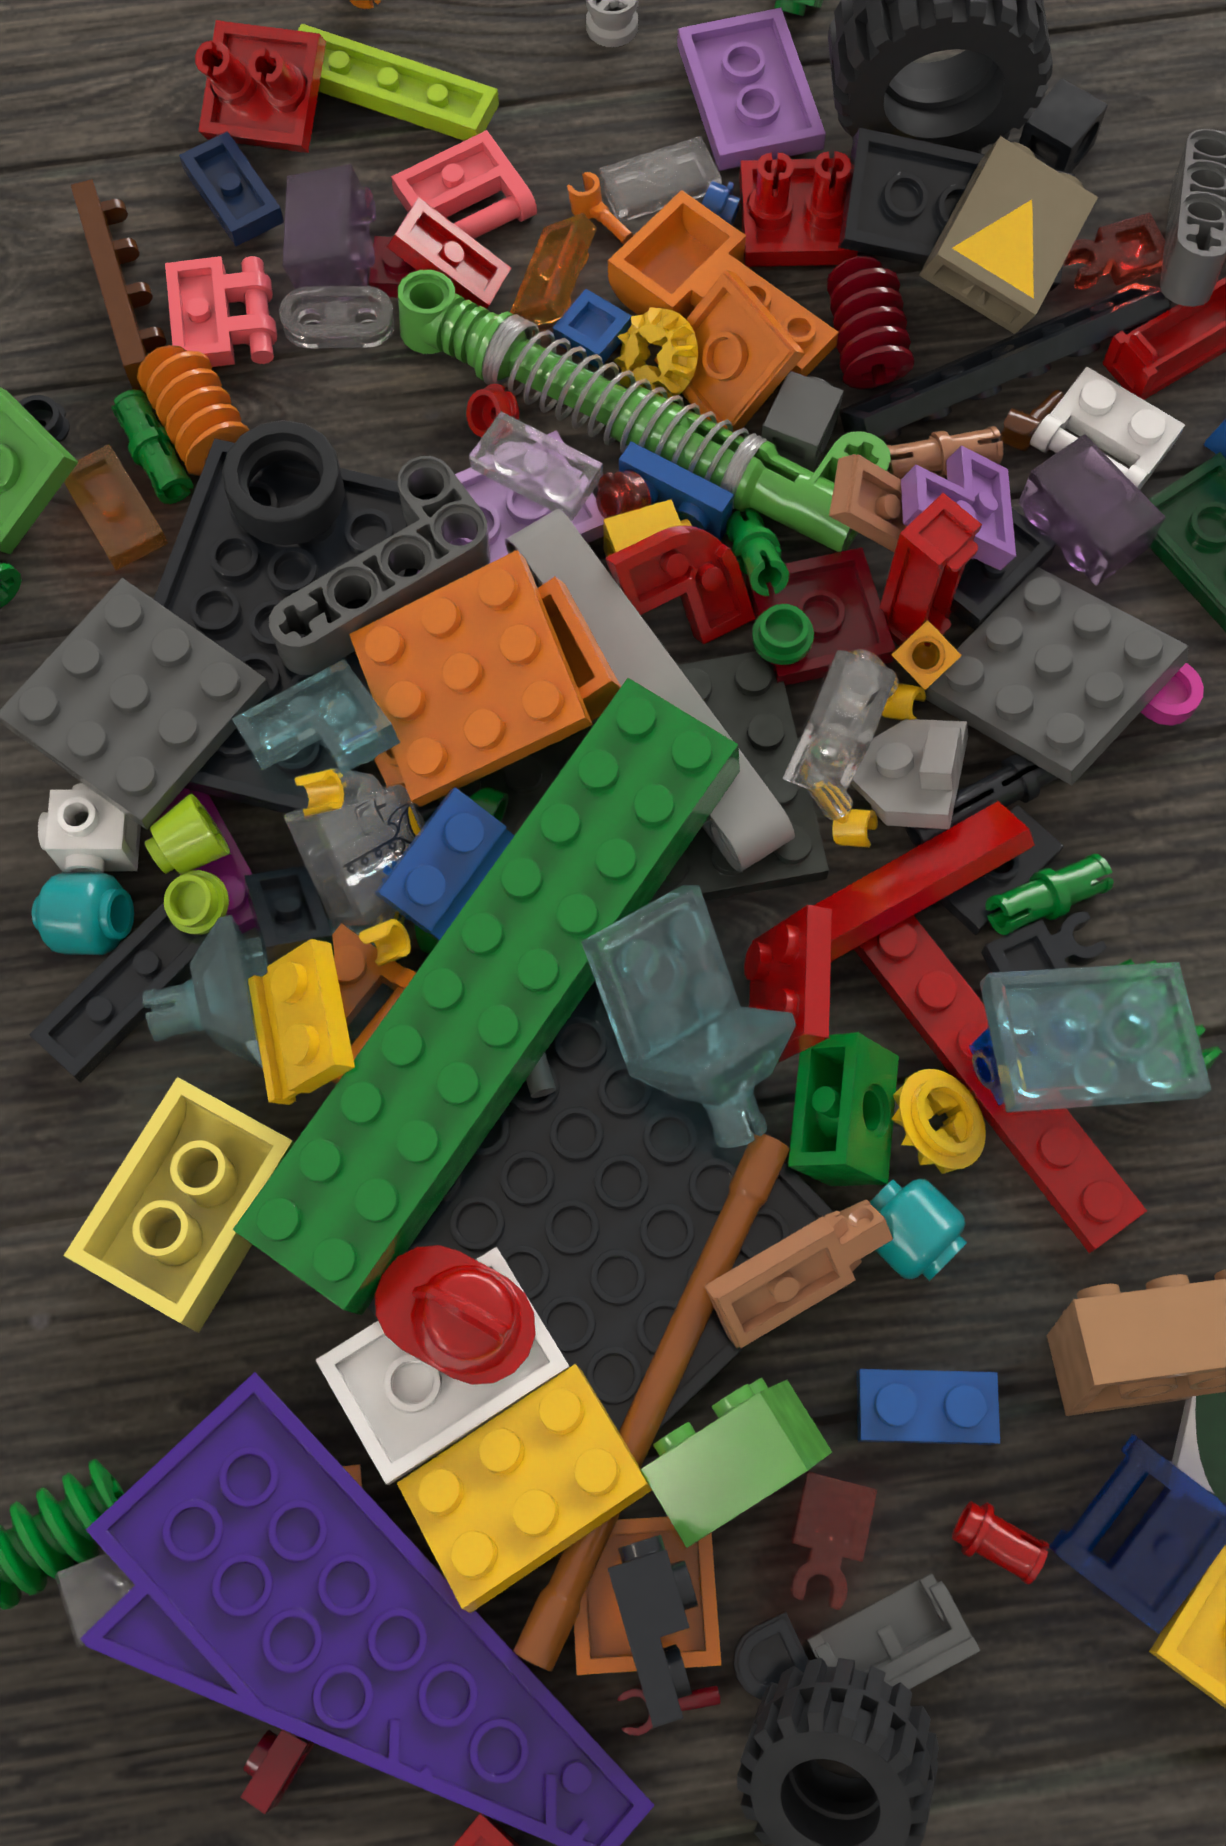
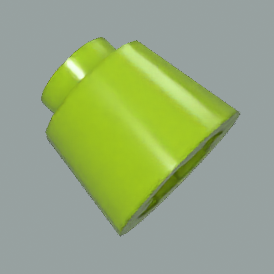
(186, 838)

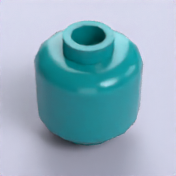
(83, 913)
(922, 1227)

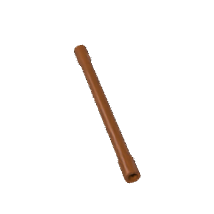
(748, 1191)

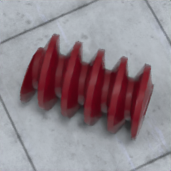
(869, 323)

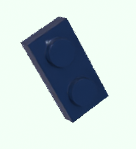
(231, 188)

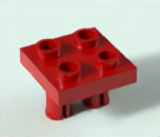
(261, 84)
(794, 210)

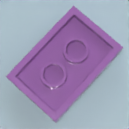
(750, 88)

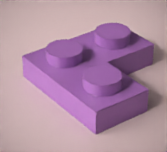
(979, 489)

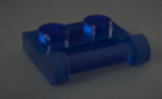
(1164, 1550)

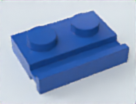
(445, 863)

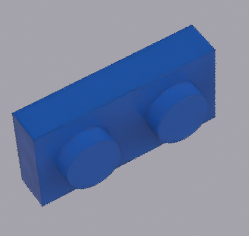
(693, 496)
(928, 1407)

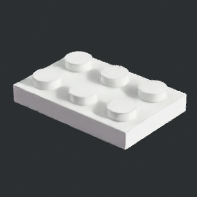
(415, 1411)

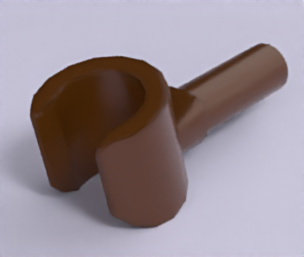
(1020, 426)

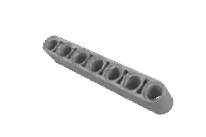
(748, 817)

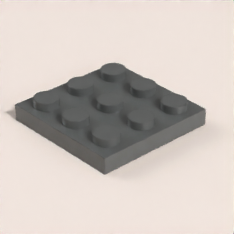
(1057, 674)
(133, 702)

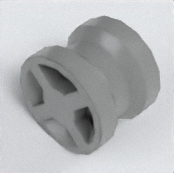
(612, 21)

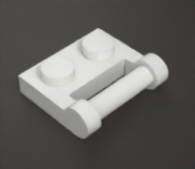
(1113, 422)

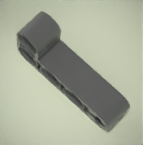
(1196, 221)
(373, 573)

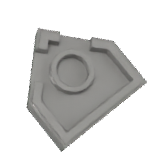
(914, 772)

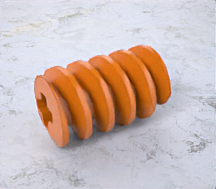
(189, 402)

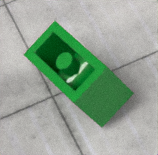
(844, 1111)

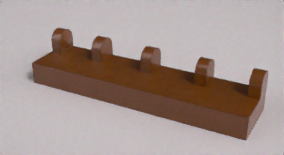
(118, 297)

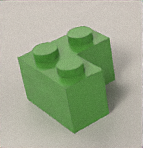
(736, 1461)

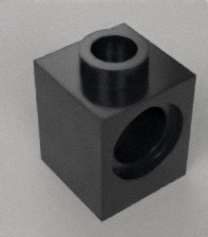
(1064, 126)

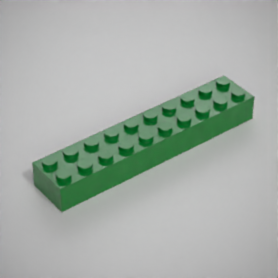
(489, 998)

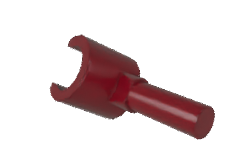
(699, 1699)

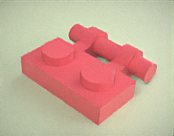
(201, 313)

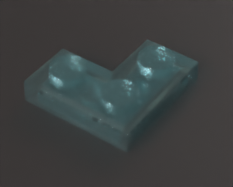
(324, 708)

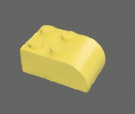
(175, 1202)

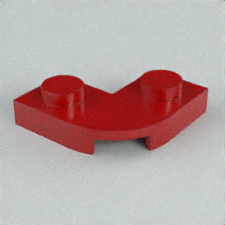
(687, 565)

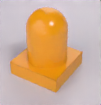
(924, 662)

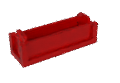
(1169, 345)
(928, 568)

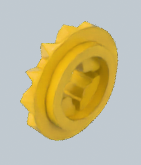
(676, 359)
(963, 1133)

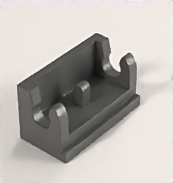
(903, 1634)

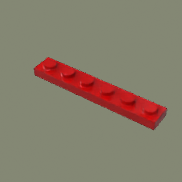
(1044, 1142)

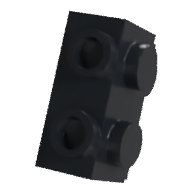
(653, 1605)

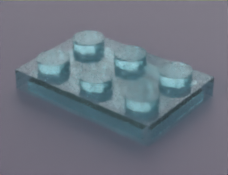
(1093, 1036)

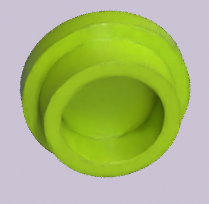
(196, 901)

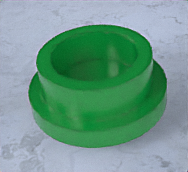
(783, 634)

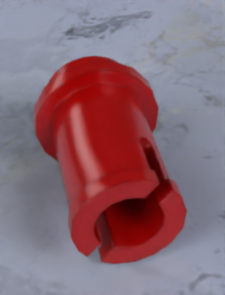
(999, 1542)

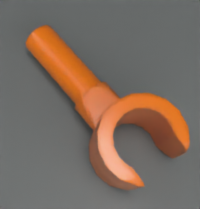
(592, 206)

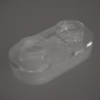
(338, 315)

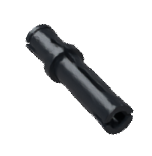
(1013, 782)

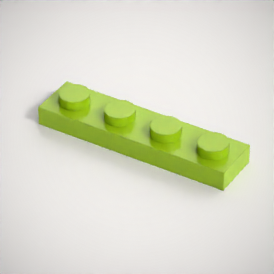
(404, 88)

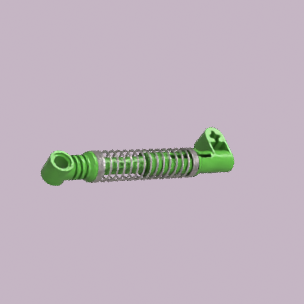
(747, 466)

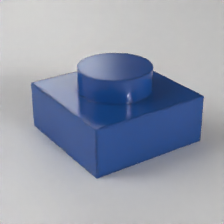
(592, 325)

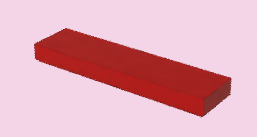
(924, 876)

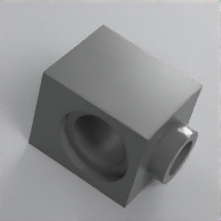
(803, 419)

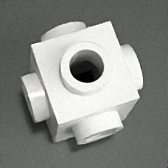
(88, 833)

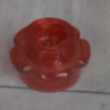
(621, 493)

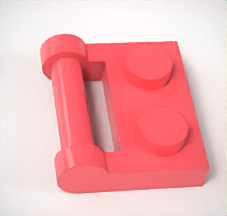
(464, 177)

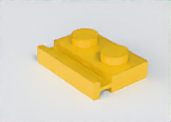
(300, 1022)

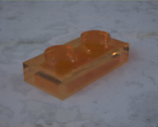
(554, 270)
(114, 508)

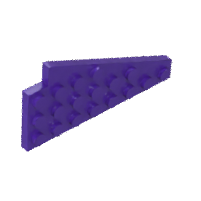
(315, 1613)

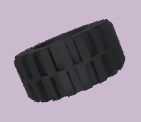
(945, 102)

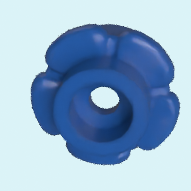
(721, 201)

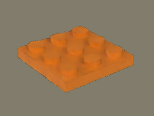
(470, 678)

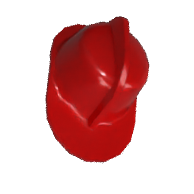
(455, 1314)

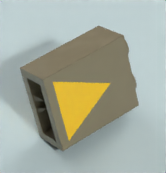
(1009, 235)

